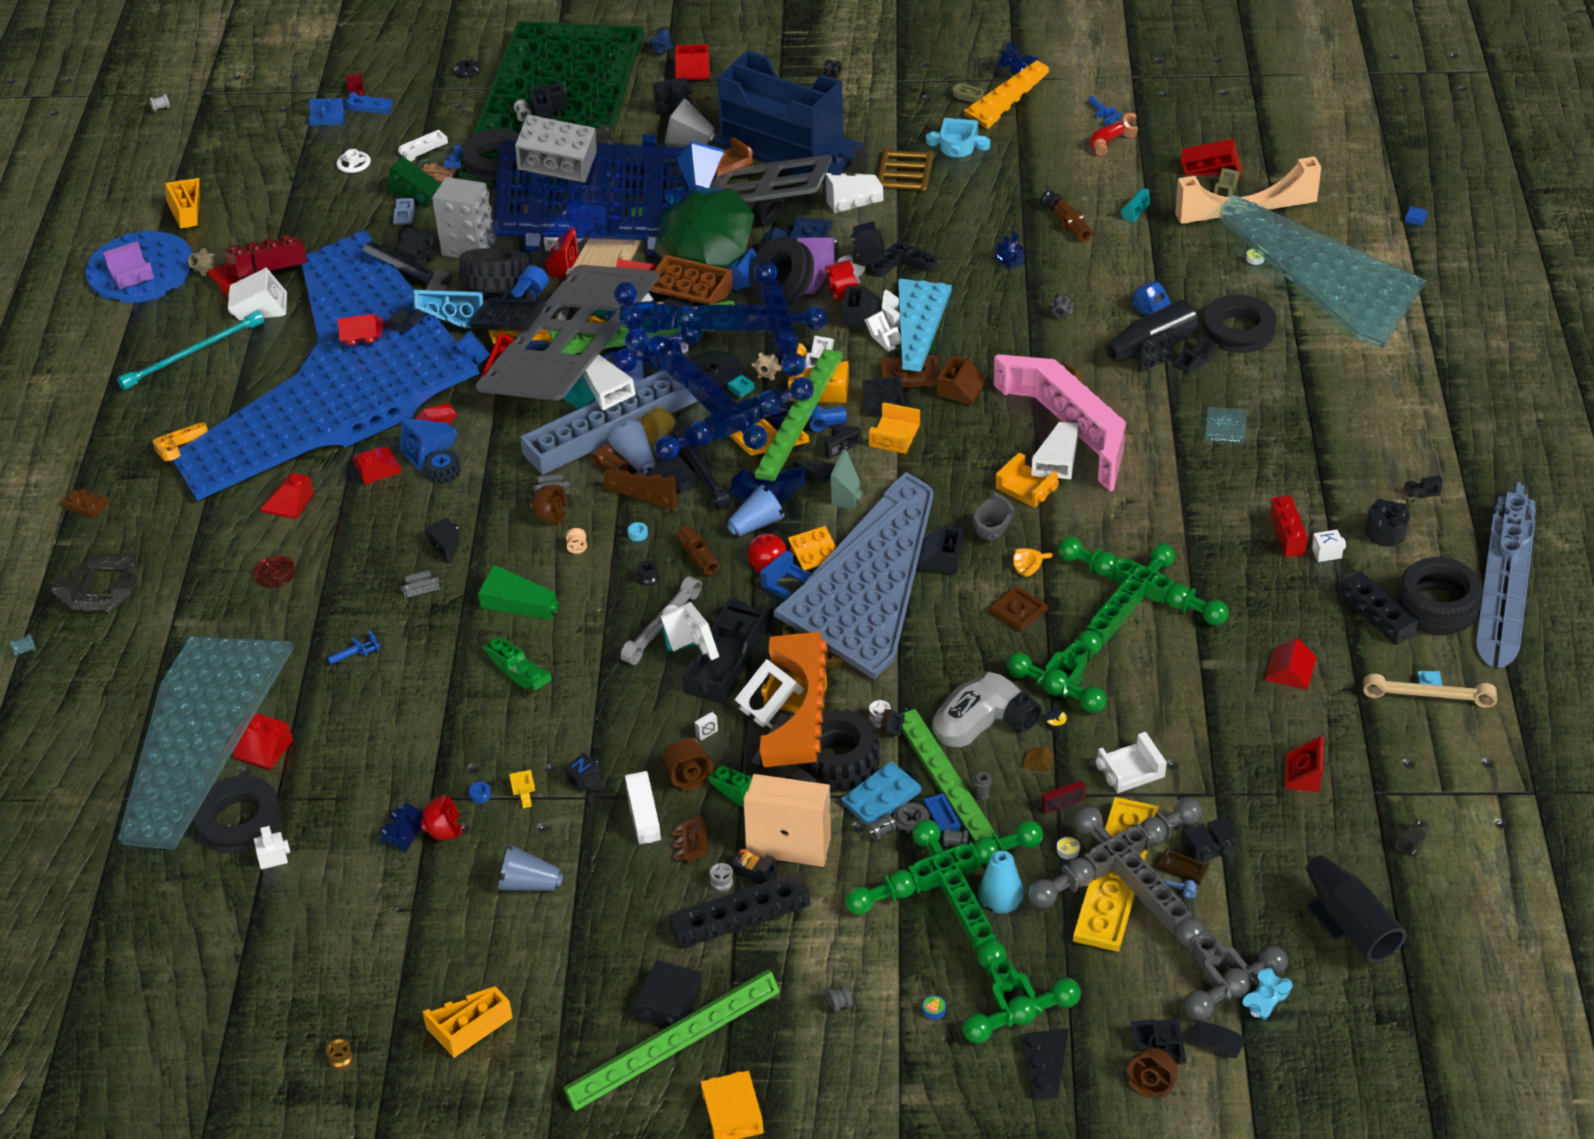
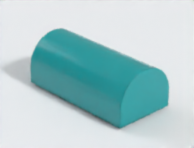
(1136, 205)

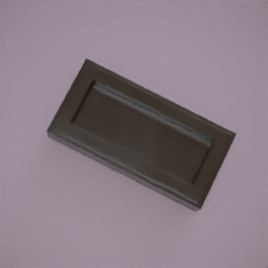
(1182, 866)

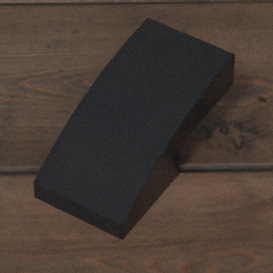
(1220, 1039)

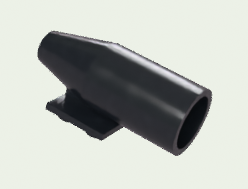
(1154, 335)
(1353, 910)

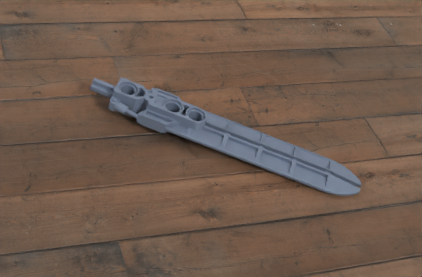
(1508, 546)

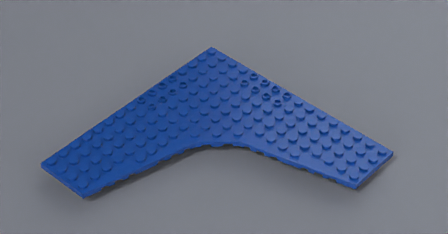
(340, 388)

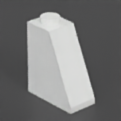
(642, 807)

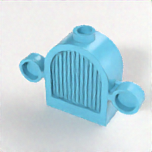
(958, 137)

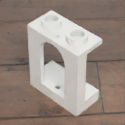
(765, 714)

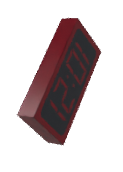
(1063, 797)

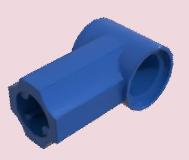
(822, 418)

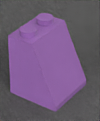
(823, 255)

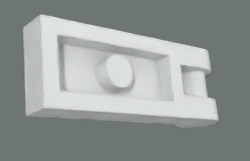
(422, 145)

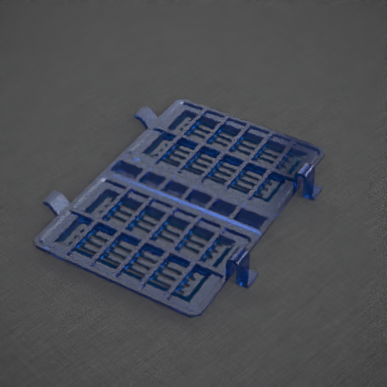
(592, 207)

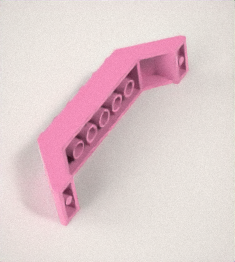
(1068, 402)

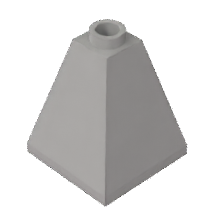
(688, 125)

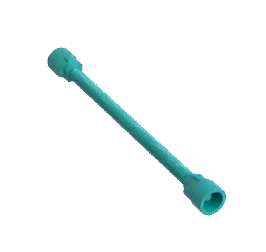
(130, 379)

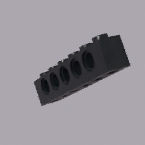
(739, 910)

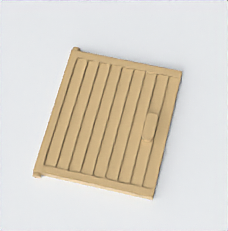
(606, 252)

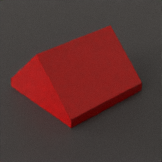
(1291, 665)
(1305, 766)

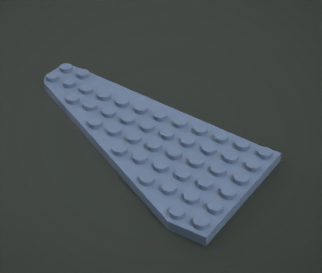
(867, 581)

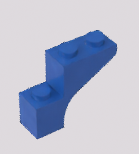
(473, 347)

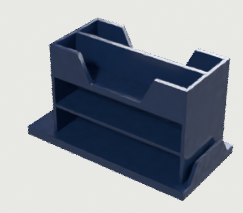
(782, 117)

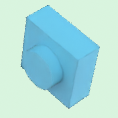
(1429, 677)

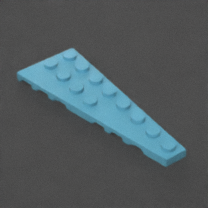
(920, 315)

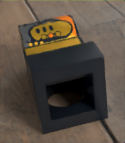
(753, 866)

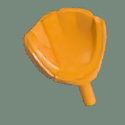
(1028, 560)

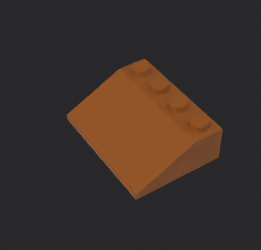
(692, 280)

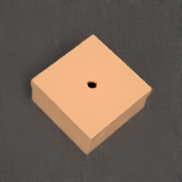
(788, 819)

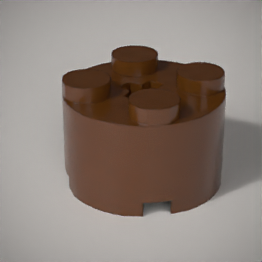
(687, 763)

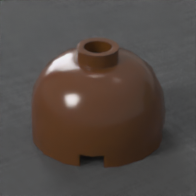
(548, 504)
(1152, 1073)

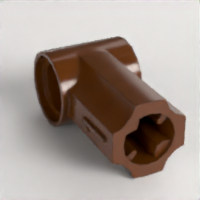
(607, 458)

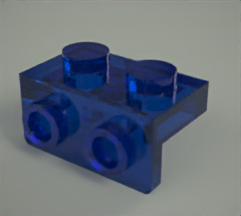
(403, 828)

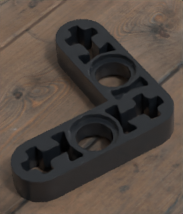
(902, 252)

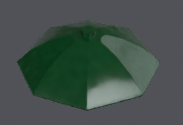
(706, 227)

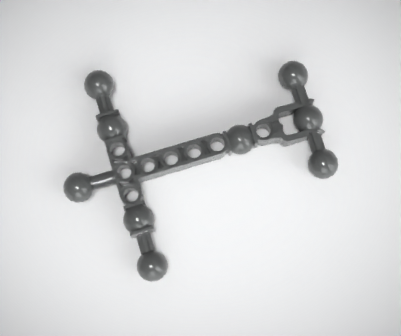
(1123, 852)

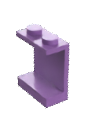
(128, 265)

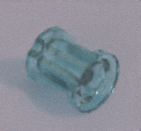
(22, 645)

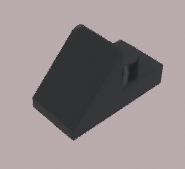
(842, 439)

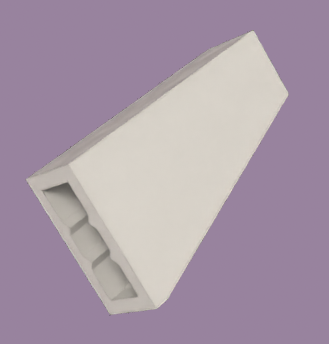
(608, 383)
(1057, 452)

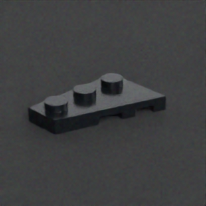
(1044, 1061)

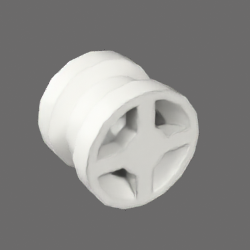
(876, 712)

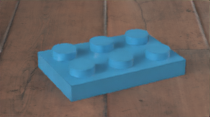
(881, 793)

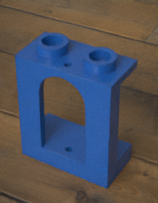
(777, 569)

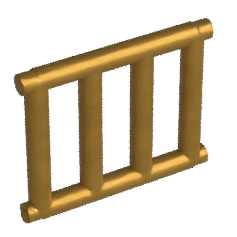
(882, 173)

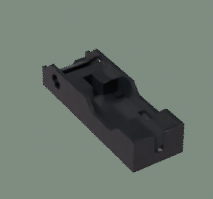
(736, 638)

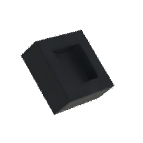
(892, 722)

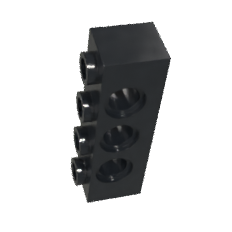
(1378, 608)

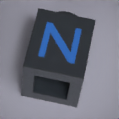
(582, 772)

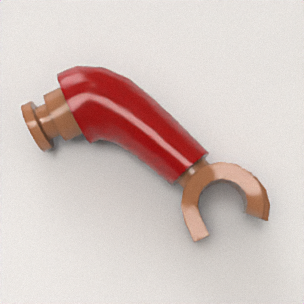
(1102, 137)

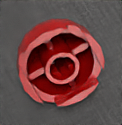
(764, 550)
(440, 819)

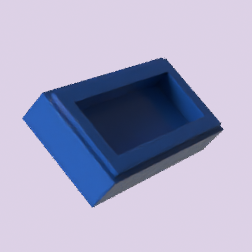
(941, 813)

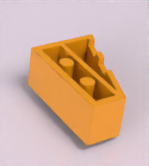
(184, 201)
(837, 387)
(468, 1021)

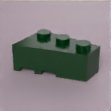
(411, 182)

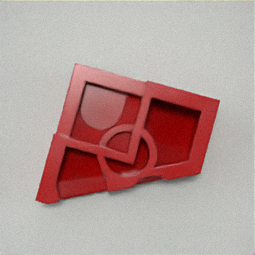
(223, 278)

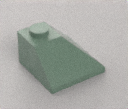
(845, 483)

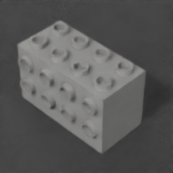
(556, 148)
(463, 216)

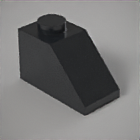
(444, 538)

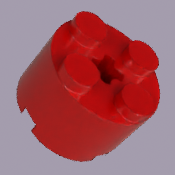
(840, 276)

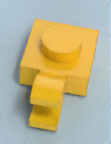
(522, 784)

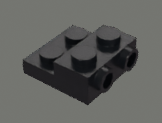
(670, 94)

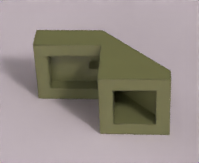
(1227, 183)

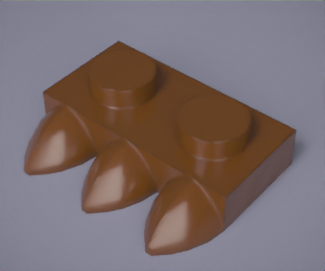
(85, 504)
(691, 840)

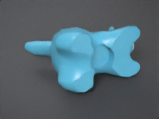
(1269, 992)

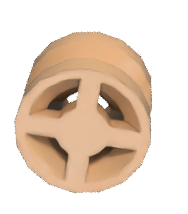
(576, 540)

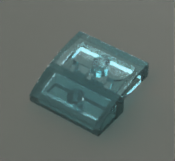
(1226, 424)

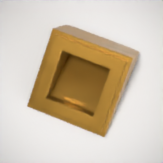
(1073, 371)
(1039, 759)

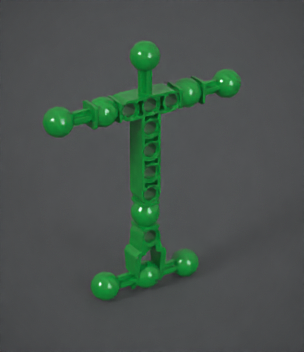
(1135, 584)
(990, 953)

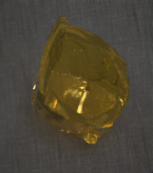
(657, 423)

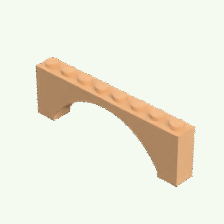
(1296, 188)

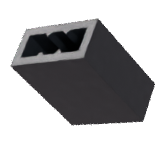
(667, 994)

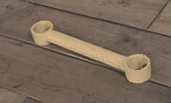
(1430, 690)

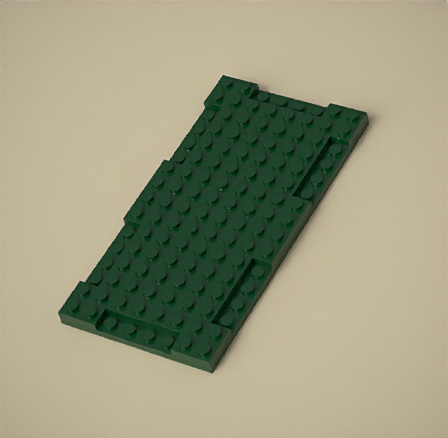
(585, 58)

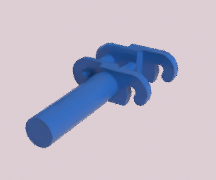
(1105, 112)
(358, 647)

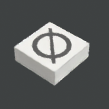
(706, 726)

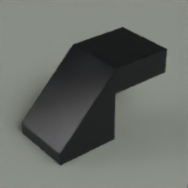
(402, 321)
(1200, 355)

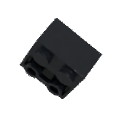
(859, 305)
(942, 550)

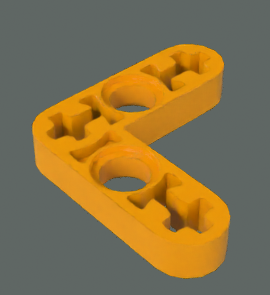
(168, 444)

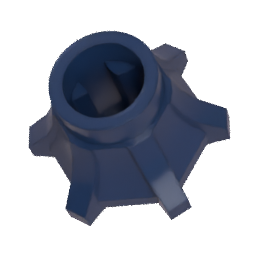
(661, 42)

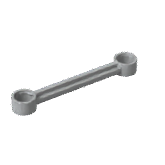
(632, 650)

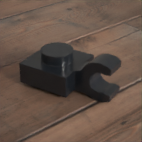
(1426, 488)

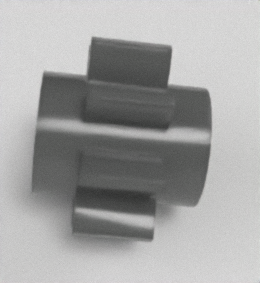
(1062, 306)

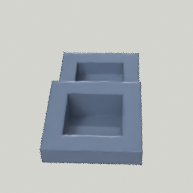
(404, 211)

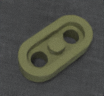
(967, 92)

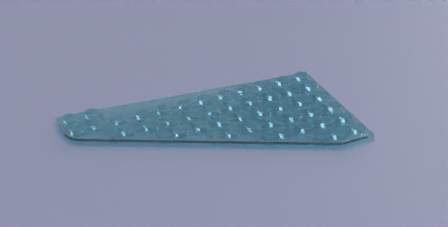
(1348, 284)

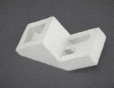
(890, 309)
(881, 332)
(819, 345)

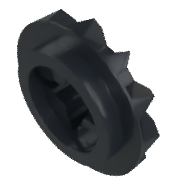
(462, 71)

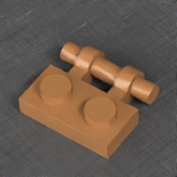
(439, 172)

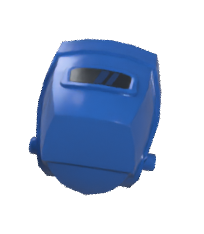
(1150, 298)

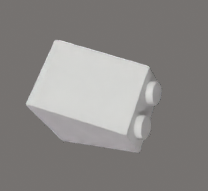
(257, 292)

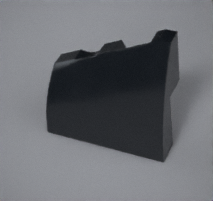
(815, 469)
(684, 476)
(1160, 1034)

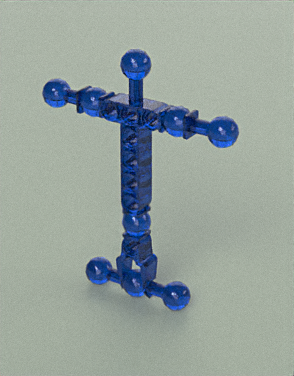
(773, 316)
(726, 414)

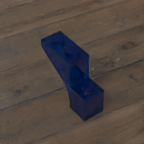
(782, 488)

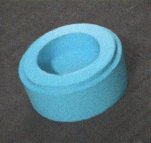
(637, 531)

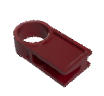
(355, 84)

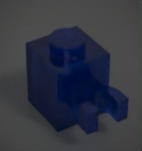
(1011, 252)

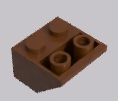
(960, 380)

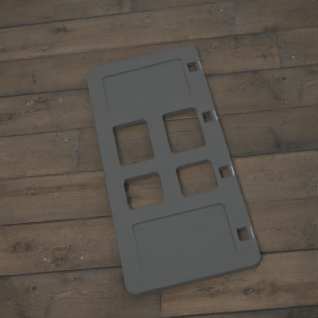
(553, 373)

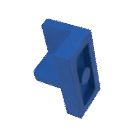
(326, 111)

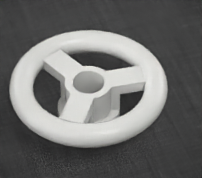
(352, 157)

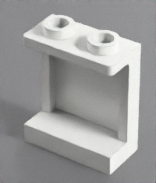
(1132, 764)

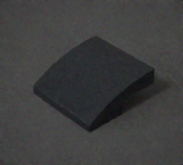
(882, 390)

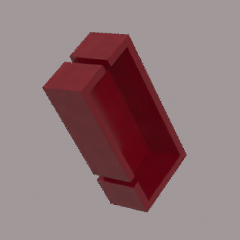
(267, 254)

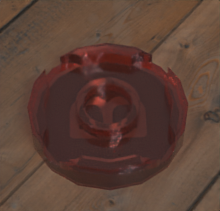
(274, 571)

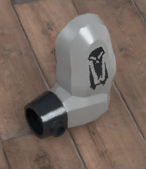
(977, 706)

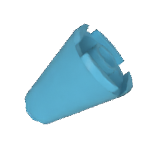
(1001, 884)

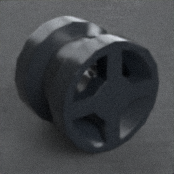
(833, 68)
(1050, 199)
(648, 572)

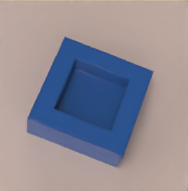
(1416, 216)

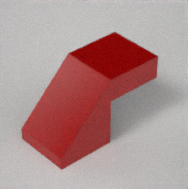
(441, 413)

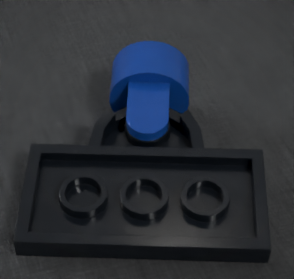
(517, 306)

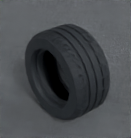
(1443, 575)

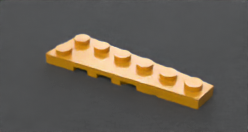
(991, 106)

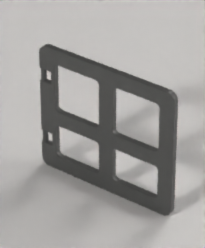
(769, 178)

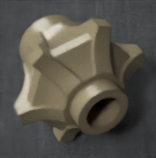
(201, 261)

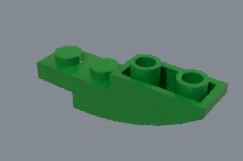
(515, 665)
(731, 783)

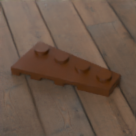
(646, 488)

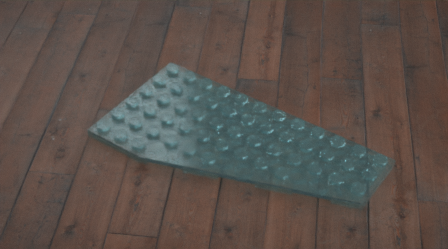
(193, 731)

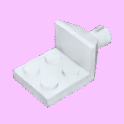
(686, 626)

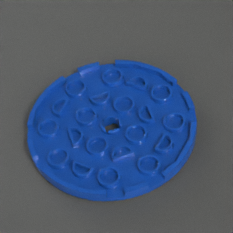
(168, 261)

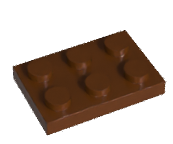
(927, 377)

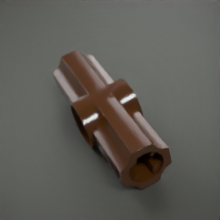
(1073, 221)
(698, 550)

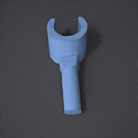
(1188, 888)

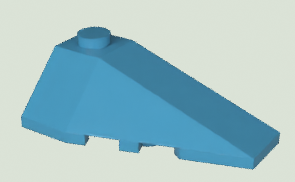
(449, 305)

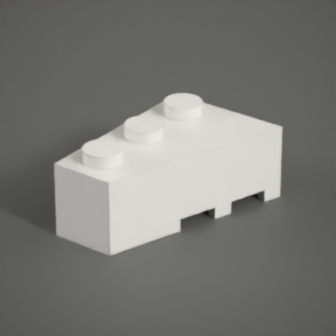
(852, 191)

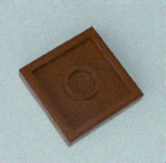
(1018, 609)

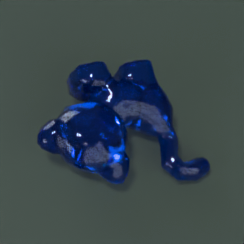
(1011, 57)

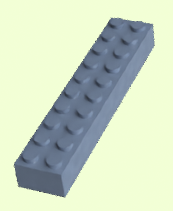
(591, 426)

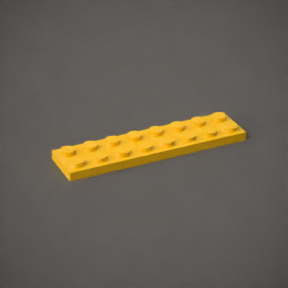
(1108, 897)

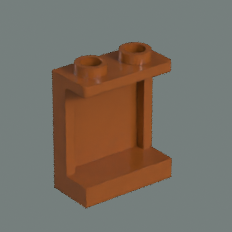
(734, 157)

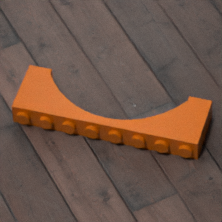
(798, 738)

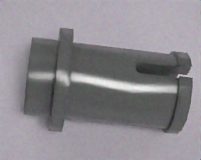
(982, 784)

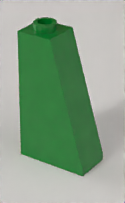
(516, 595)

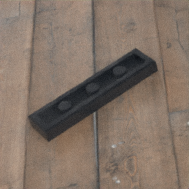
(398, 261)

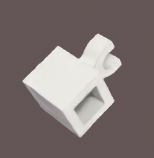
(271, 848)

